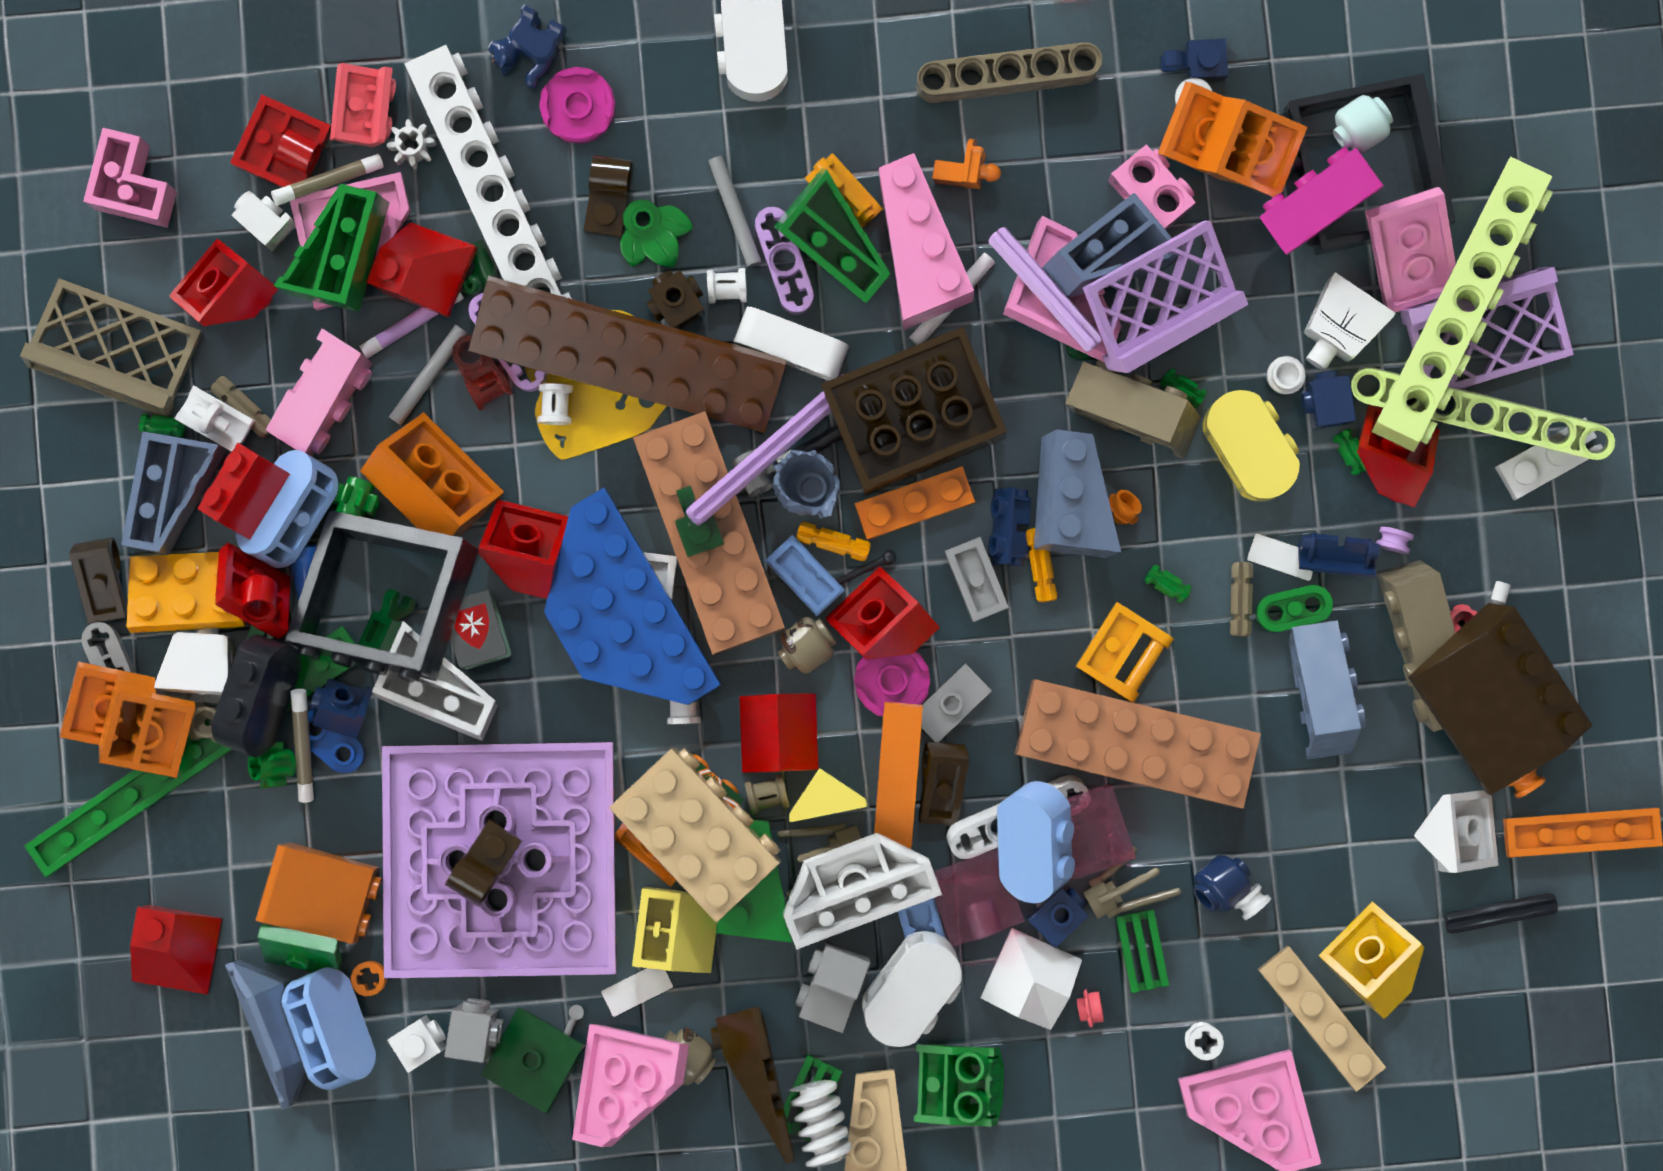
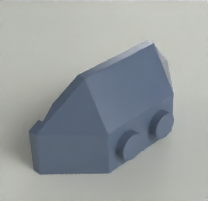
(261, 1001)

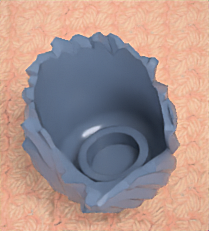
(806, 484)

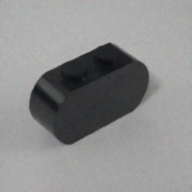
(256, 695)

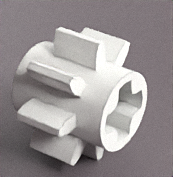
(411, 133)

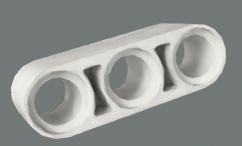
(797, 344)

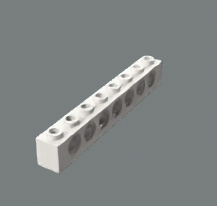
(428, 75)

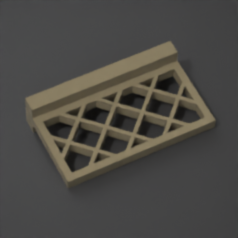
(106, 380)

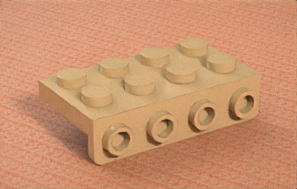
(696, 832)

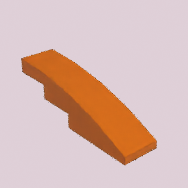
(898, 771)

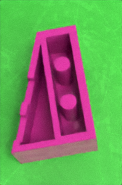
(1320, 199)

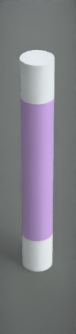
(399, 330)

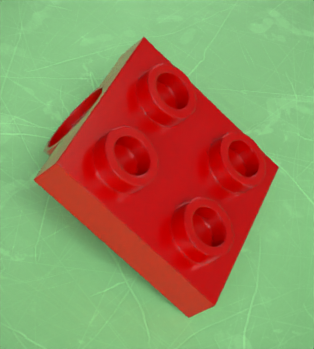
(280, 143)
(252, 591)

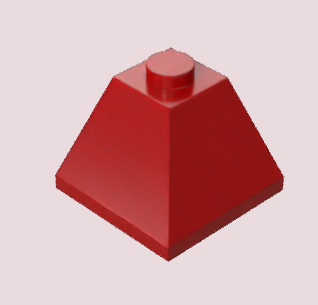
(422, 268)
(223, 288)
(1392, 468)
(523, 546)
(882, 619)
(174, 948)

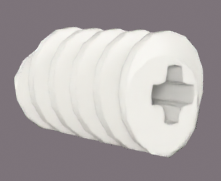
(821, 1122)

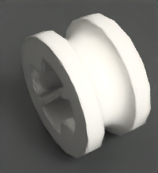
(1253, 902)

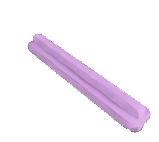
(1045, 289)

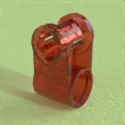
(481, 375)

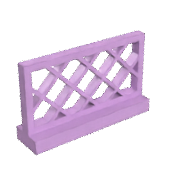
(1515, 288)
(1172, 328)

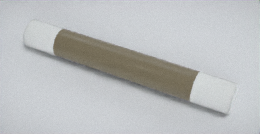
(327, 179)
(302, 745)

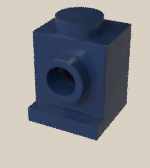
(340, 707)

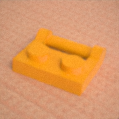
(1114, 644)

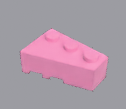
(320, 395)

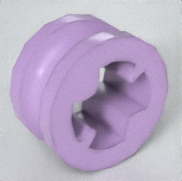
(1395, 540)

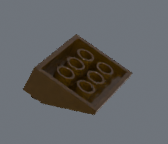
(914, 411)
(1499, 698)

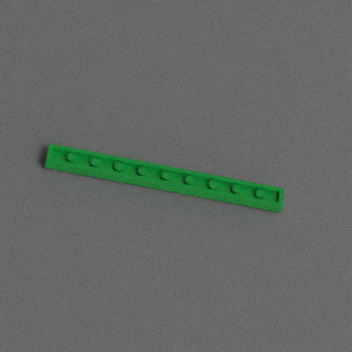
(143, 789)

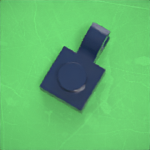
(1202, 59)

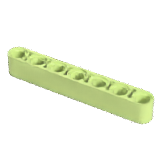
(1499, 422)

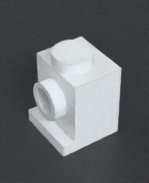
(263, 219)

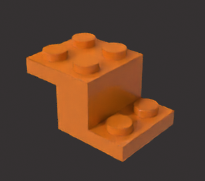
(1232, 140)
(127, 719)

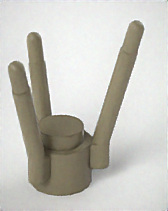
(841, 837)
(1104, 896)

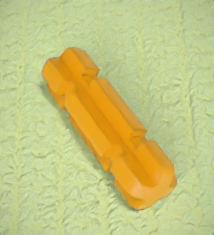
(833, 541)
(1041, 570)

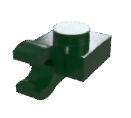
(696, 537)
(384, 626)

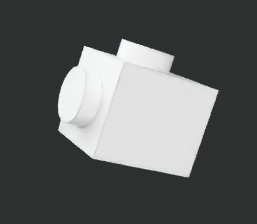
(418, 1043)

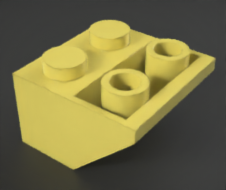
(673, 932)

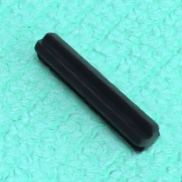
(1500, 913)

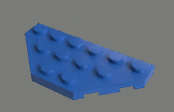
(618, 613)

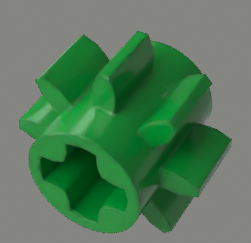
(356, 498)
(272, 766)

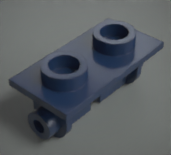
(1008, 509)
(1322, 554)

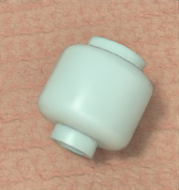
(1362, 123)

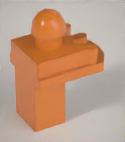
(968, 173)

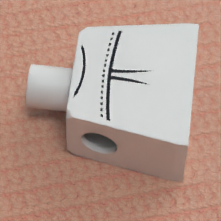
(1343, 322)

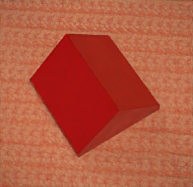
(778, 732)

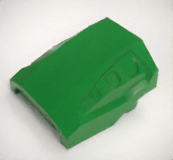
(960, 1085)

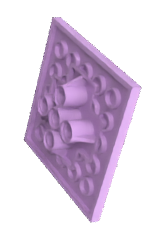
(554, 916)

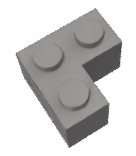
(833, 986)

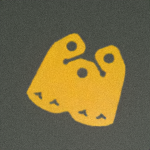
(594, 417)

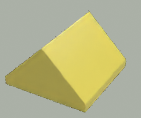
(824, 797)

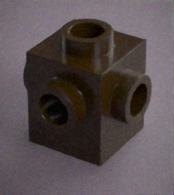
(678, 313)

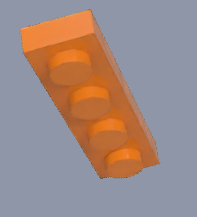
(1582, 832)

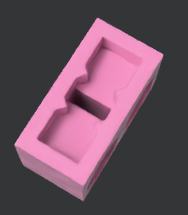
(1161, 184)

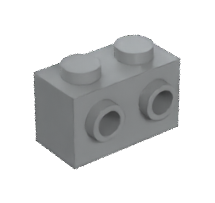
(473, 1031)

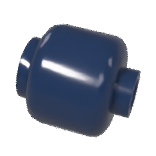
(1222, 883)

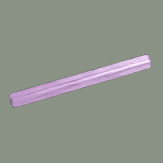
(758, 460)

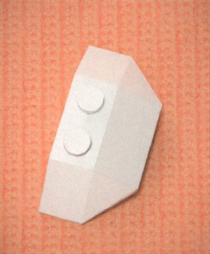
(856, 887)

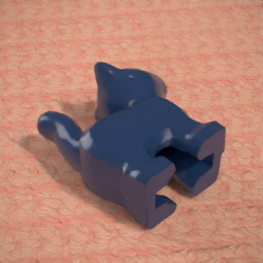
(526, 39)

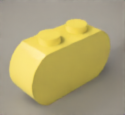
(1251, 445)

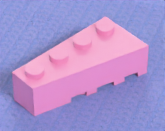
(922, 251)

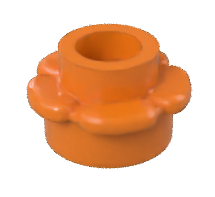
(1125, 507)

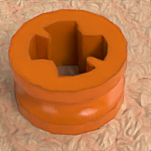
(1527, 784)
(362, 988)

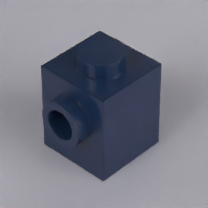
(1328, 400)
(1059, 915)

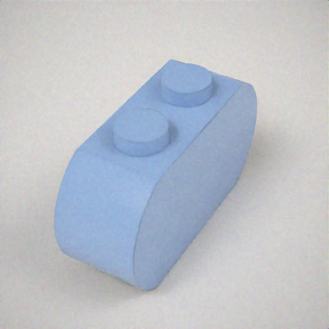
(293, 512)
(1035, 842)
(328, 1028)

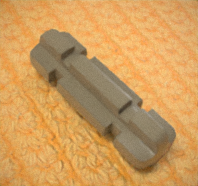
(225, 390)
(1241, 599)

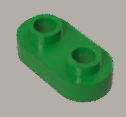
(1293, 609)

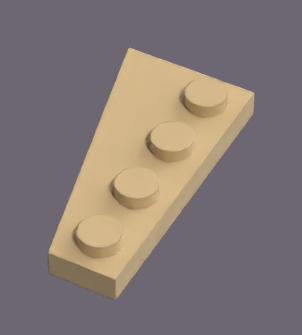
(875, 1124)

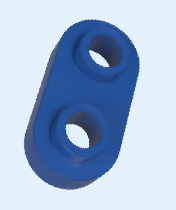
(328, 744)

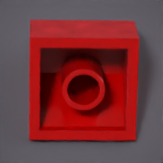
(243, 491)

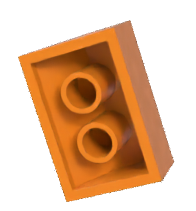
(431, 479)

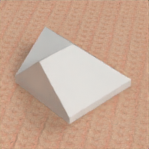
(1461, 832)
(1031, 979)

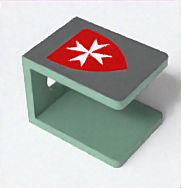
(479, 632)

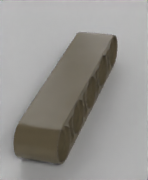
(1025, 63)

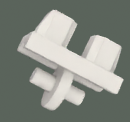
(214, 419)

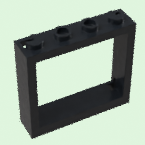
(1423, 133)
(441, 616)

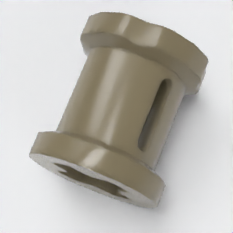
(766, 794)

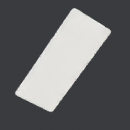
(1277, 556)
(636, 990)

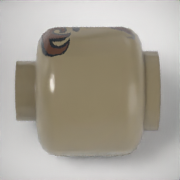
(806, 645)
(699, 1055)

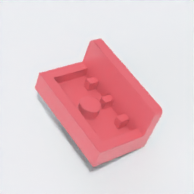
(362, 105)

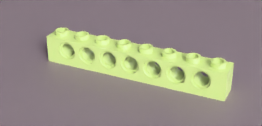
(1517, 184)

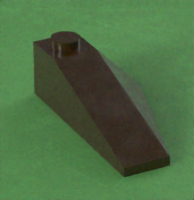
(750, 1057)

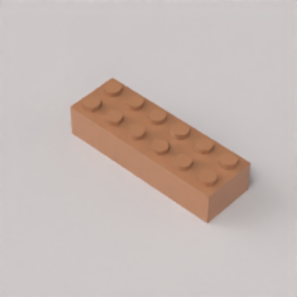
(729, 579)
(1137, 744)

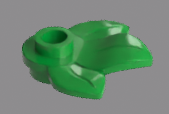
(657, 237)

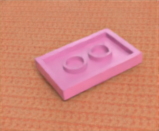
(1412, 248)

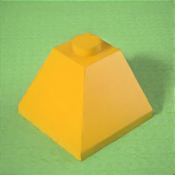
(1376, 959)

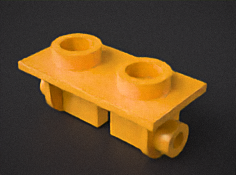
(857, 197)

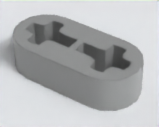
(114, 646)

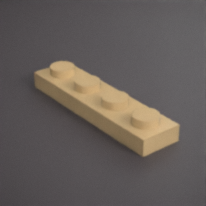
(1321, 1018)

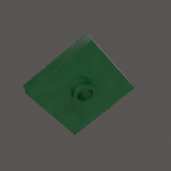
(533, 1060)

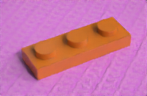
(914, 503)

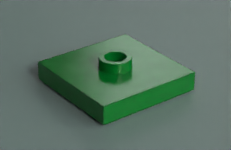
(298, 949)

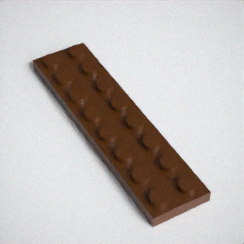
(626, 354)

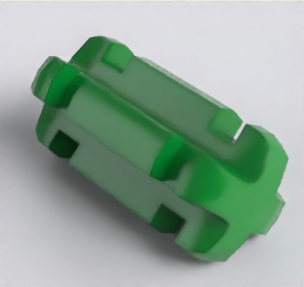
(1185, 385)
(162, 425)
(1348, 450)
(1168, 583)

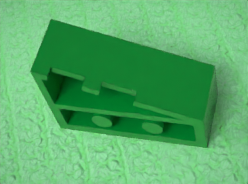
(831, 235)
(339, 251)
(762, 908)

